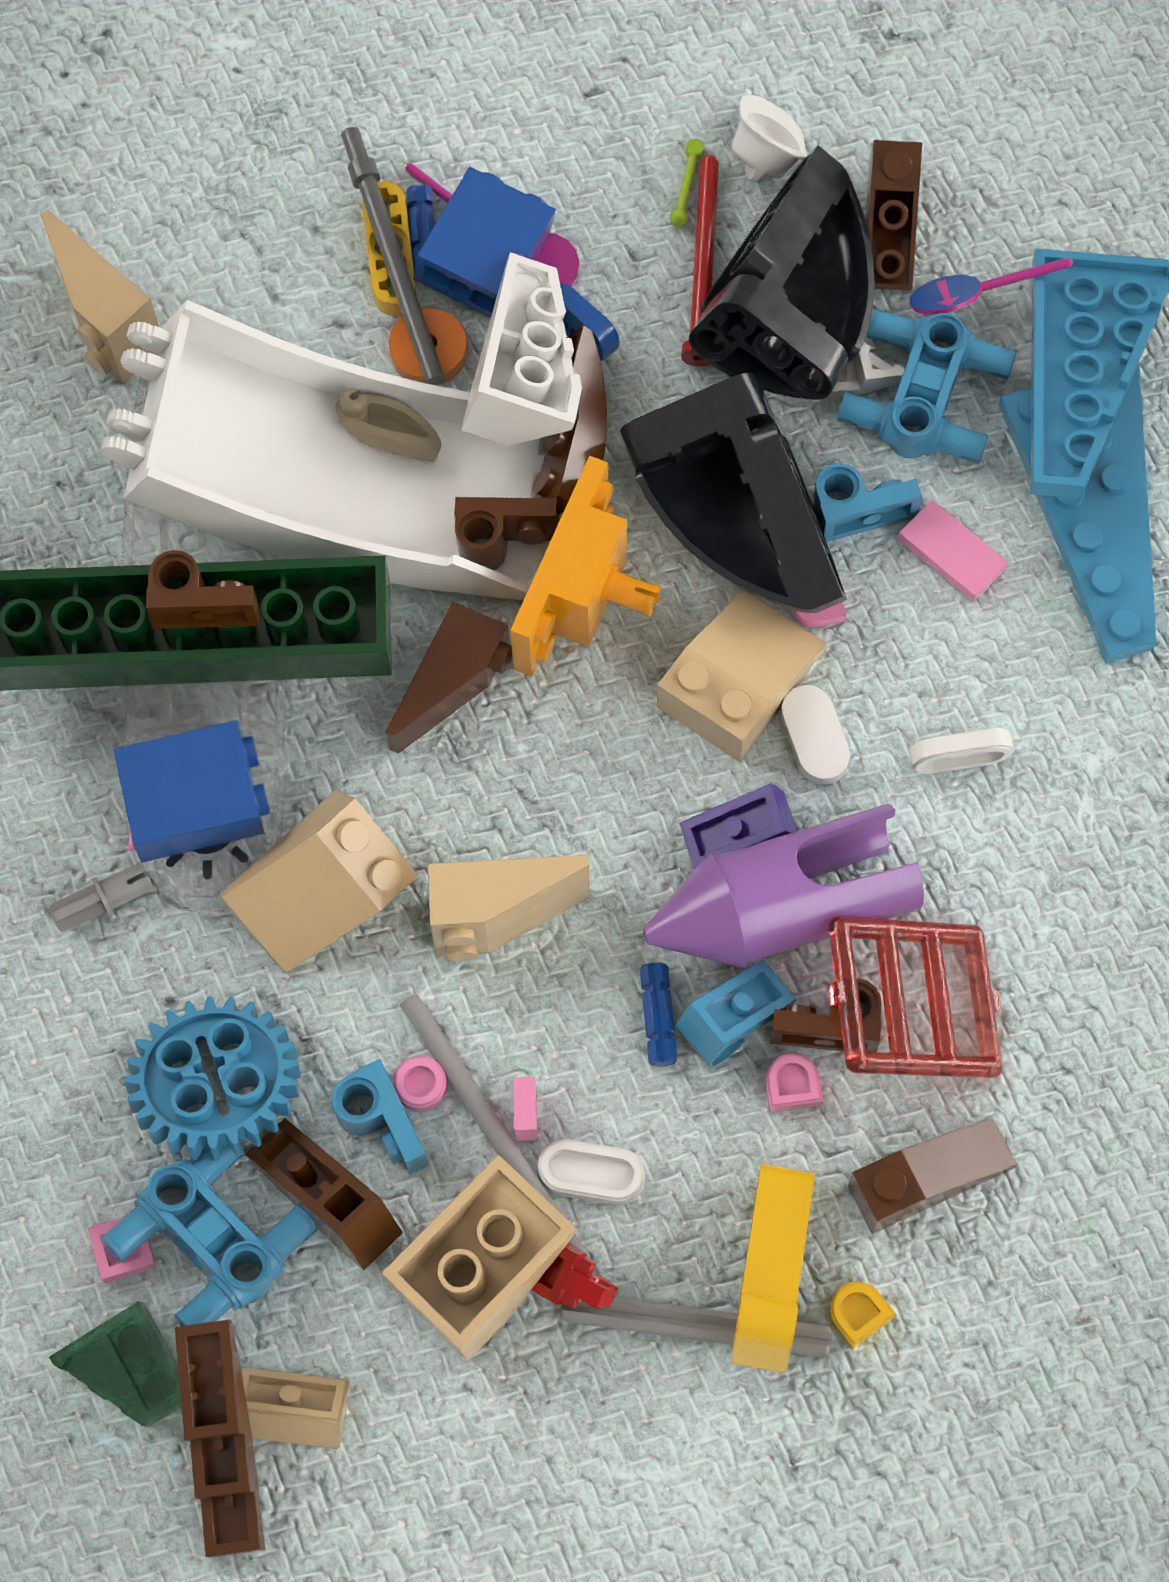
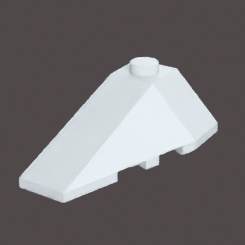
(525, 367)

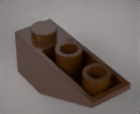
(893, 211)

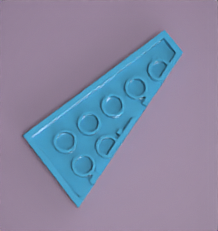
(1107, 530)

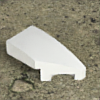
(865, 375)

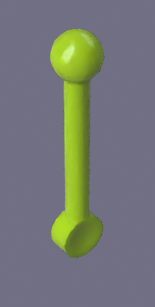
(694, 150)

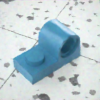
(863, 510)
(731, 1012)
(386, 1111)

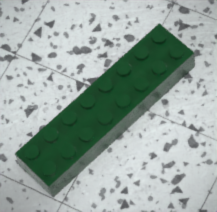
(96, 631)

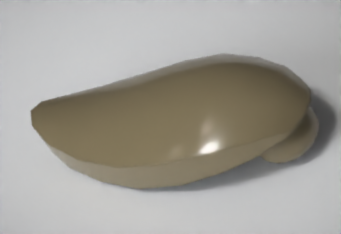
(387, 425)

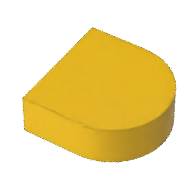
(858, 1312)

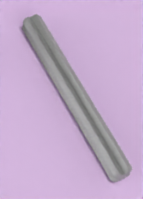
(686, 1323)

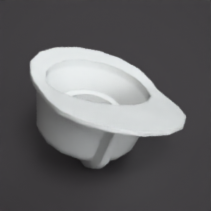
(766, 139)

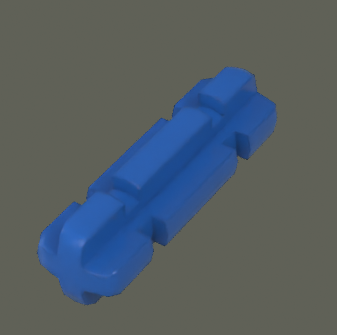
(420, 216)
(658, 1014)

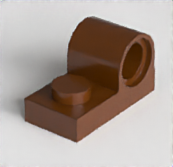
(501, 521)
(194, 604)
(805, 1028)

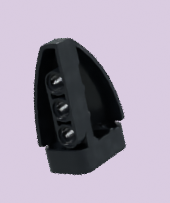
(795, 289)
(735, 493)

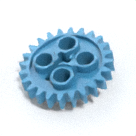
(164, 1092)

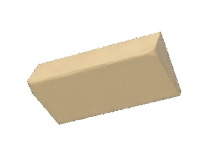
(295, 1407)

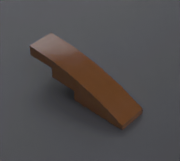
(219, 1438)

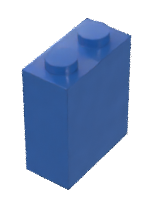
(475, 236)
(191, 790)

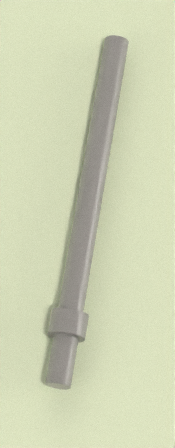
(475, 1099)

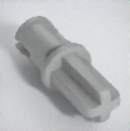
(101, 897)

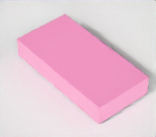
(952, 550)

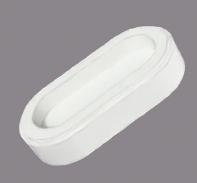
(815, 734)
(961, 751)
(591, 1172)

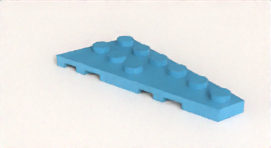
(1084, 353)

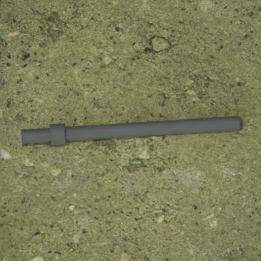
(365, 177)

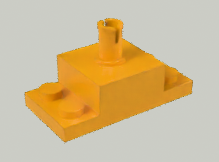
(579, 575)

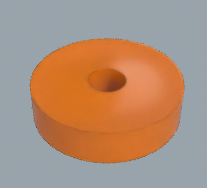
(445, 333)

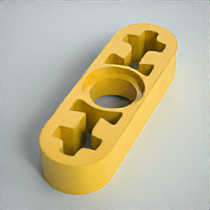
(378, 270)

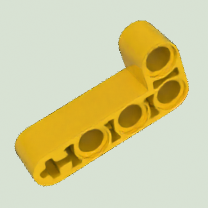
(773, 1269)

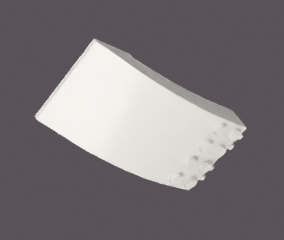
(253, 451)

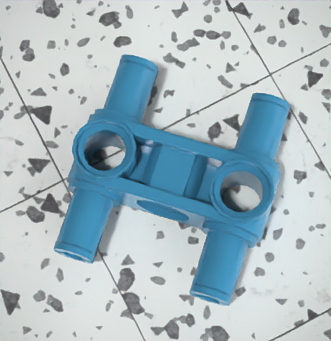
(926, 385)
(209, 1235)

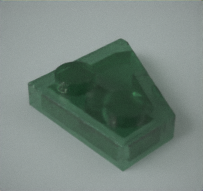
(126, 1365)

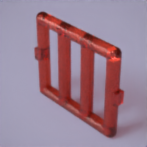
(900, 1059)

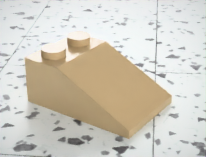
(100, 297)
(738, 674)
(318, 882)
(495, 901)
(480, 1257)

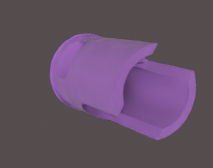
(763, 896)

